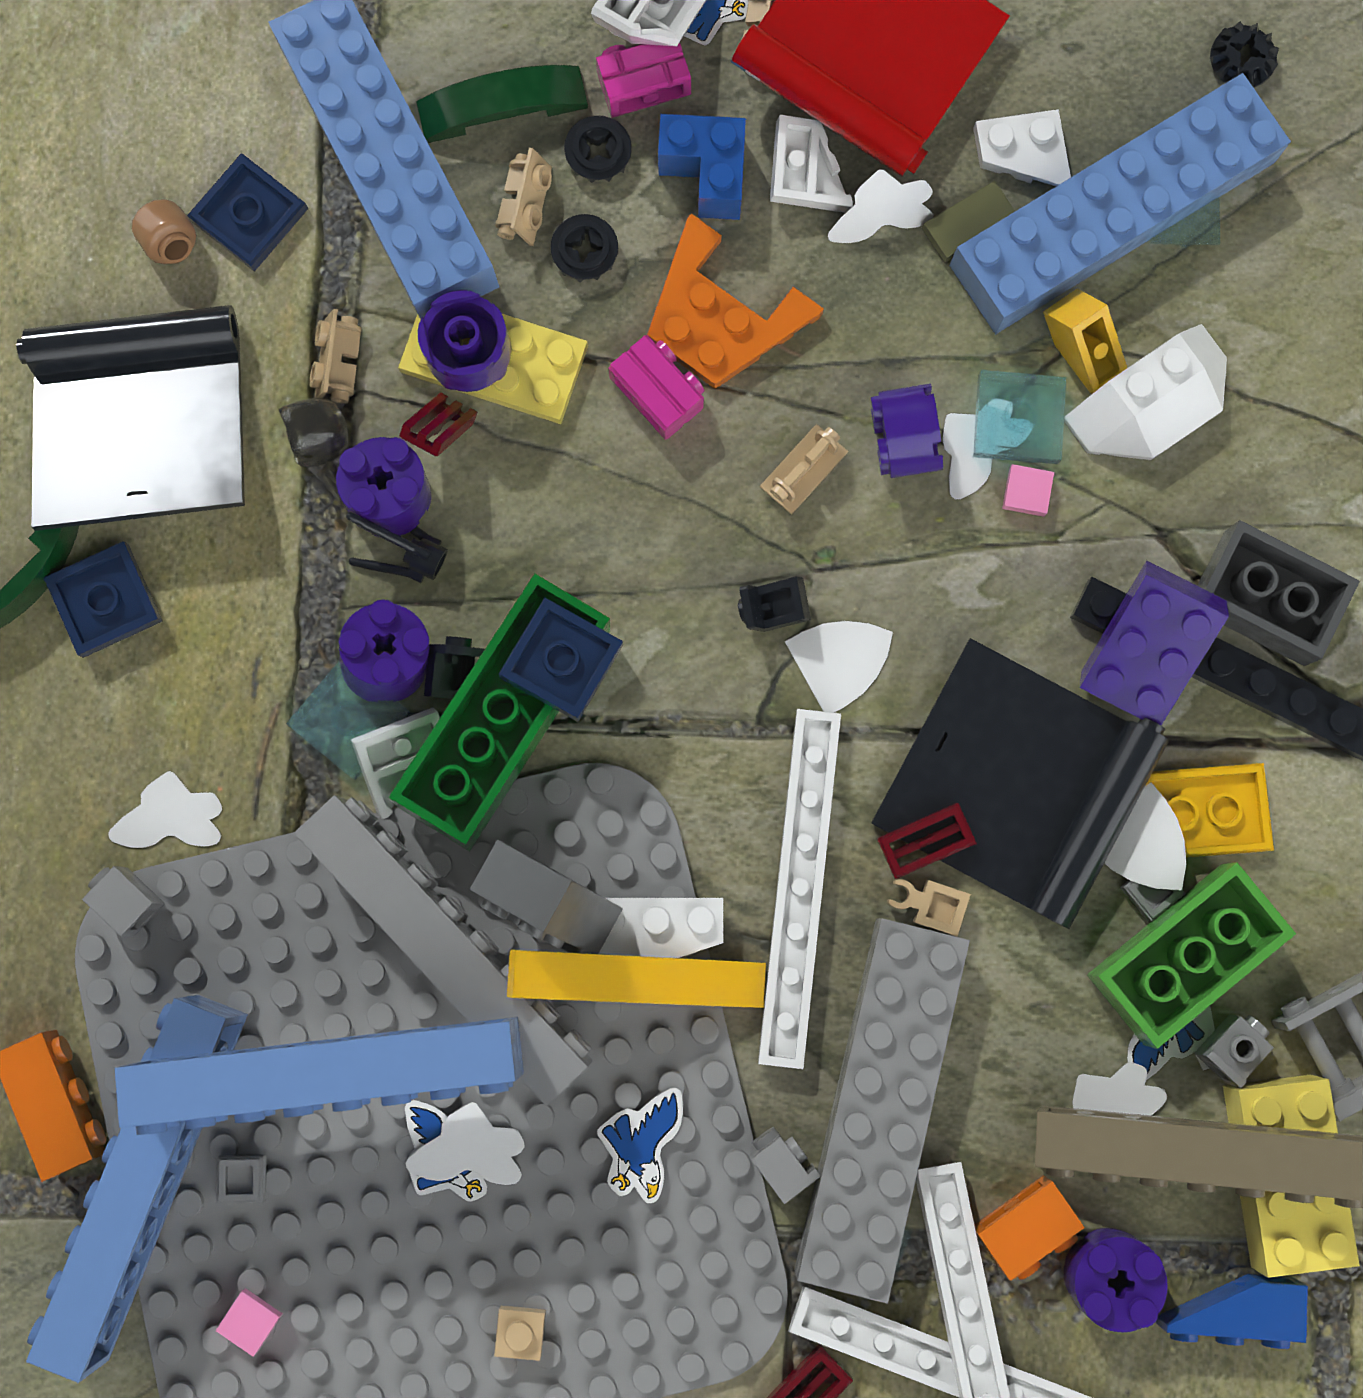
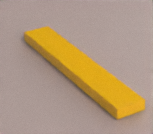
(635, 979)

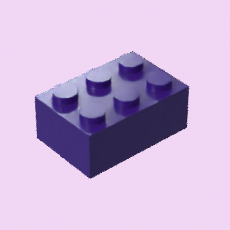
(1154, 644)

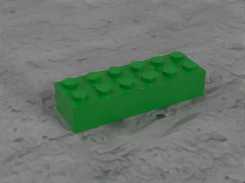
(483, 732)

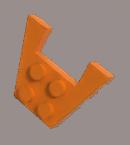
(707, 325)

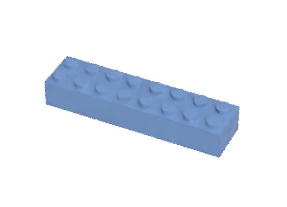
(383, 152)
(1118, 203)
(319, 1072)
(125, 1210)

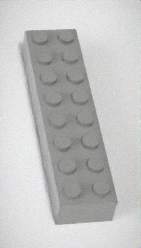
(438, 940)
(881, 1110)

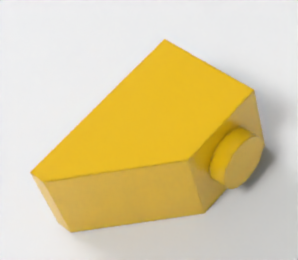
(1086, 338)

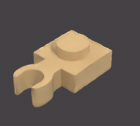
(936, 907)

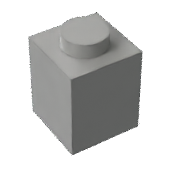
(122, 900)

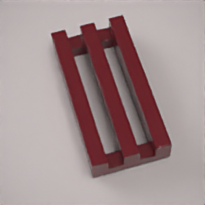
(429, 412)
(960, 825)
(831, 1366)

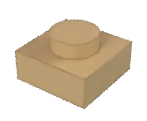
(520, 1333)

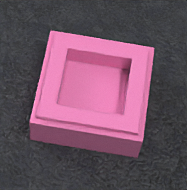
(1028, 490)
(249, 1322)

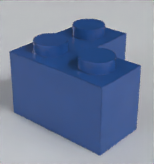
(706, 150)

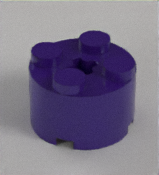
(440, 337)
(909, 431)
(381, 464)
(383, 628)
(1133, 1300)

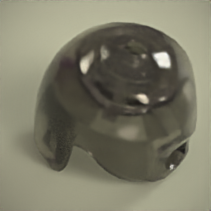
(315, 429)

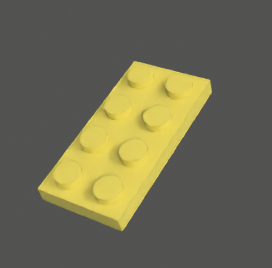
(538, 374)

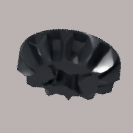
(1226, 54)
(597, 131)
(571, 234)

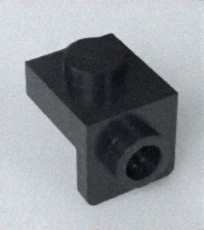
(774, 604)
(449, 666)

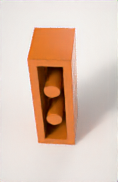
(50, 1104)

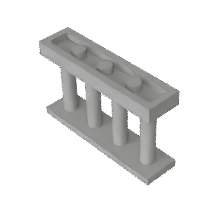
(1298, 1014)

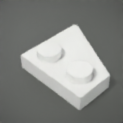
(1024, 146)
(805, 167)
(388, 753)

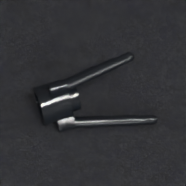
(423, 556)

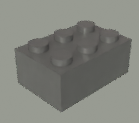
(1278, 593)
(544, 901)

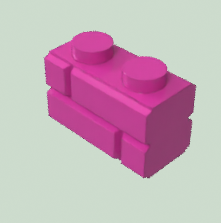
(642, 76)
(657, 385)

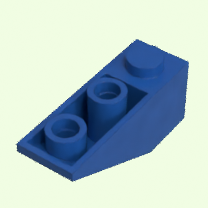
(1243, 1309)

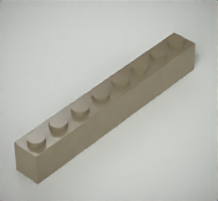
(1201, 1154)

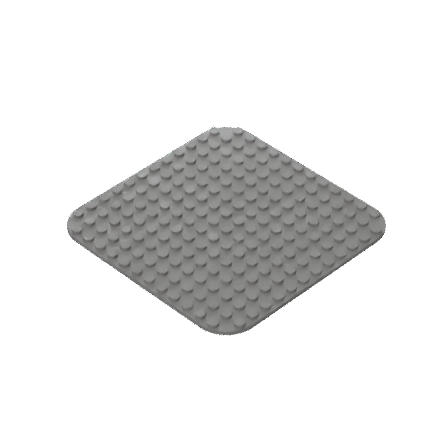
(405, 1286)

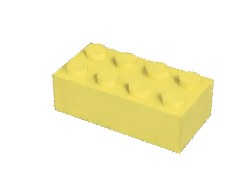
(1282, 1233)

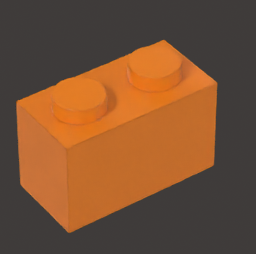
(1029, 1229)

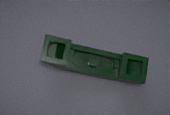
(500, 97)
(29, 582)

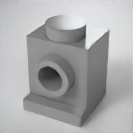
(1220, 1049)
(782, 1164)

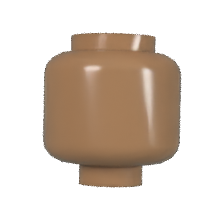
(164, 231)

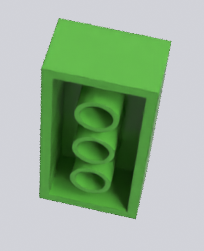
(1191, 954)

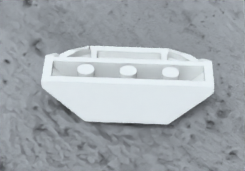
(647, 20)
(1154, 399)

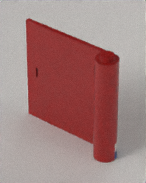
(872, 66)

